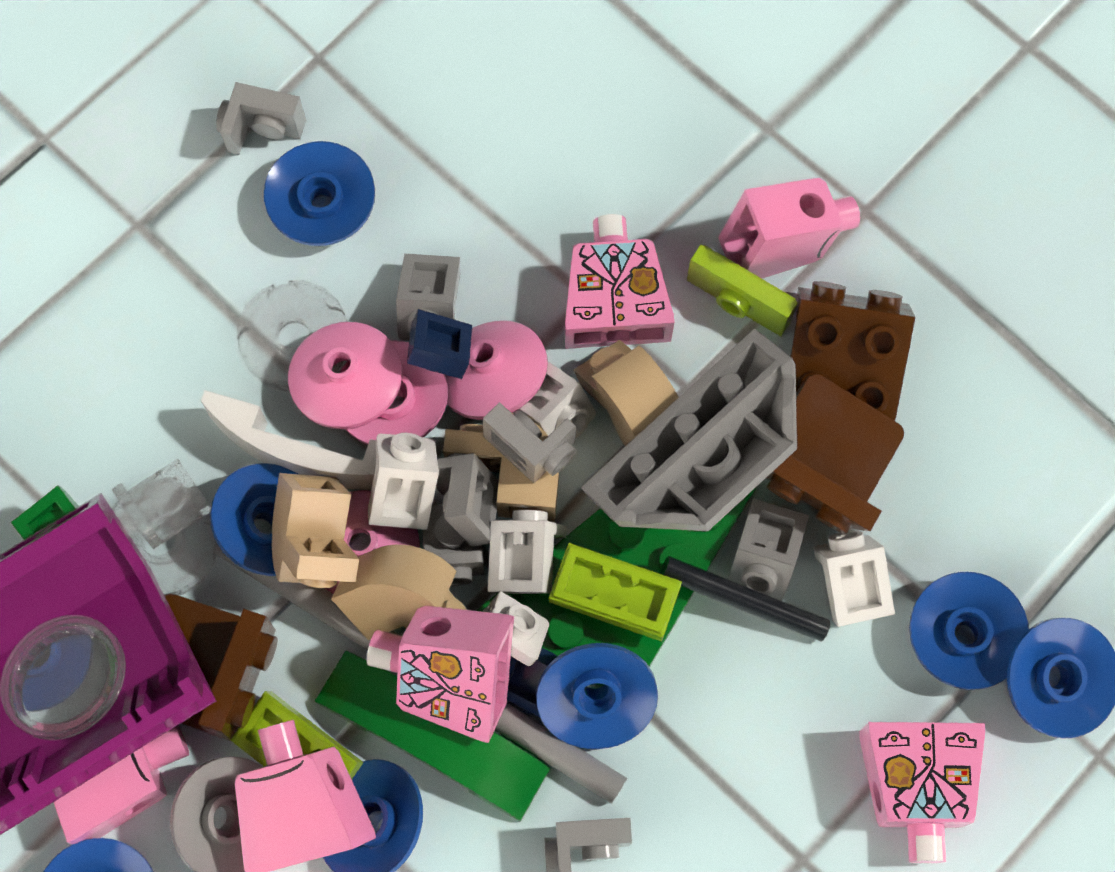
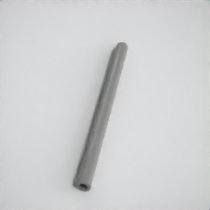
(512, 723)

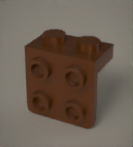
(854, 342)
(838, 455)
(230, 655)

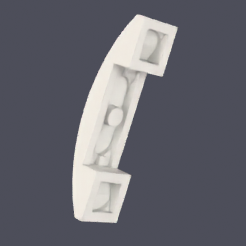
(246, 428)

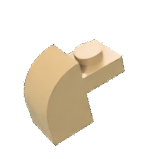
(627, 386)
(514, 488)
(311, 531)
(393, 586)

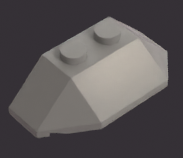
(706, 444)

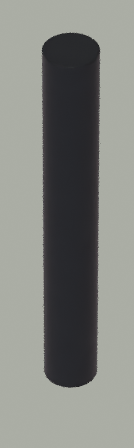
(746, 599)

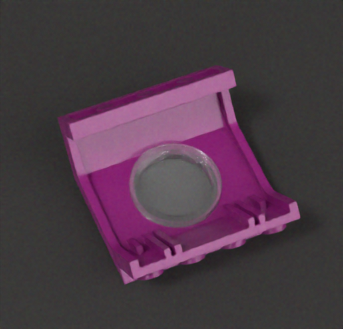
(84, 659)

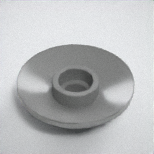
(193, 811)

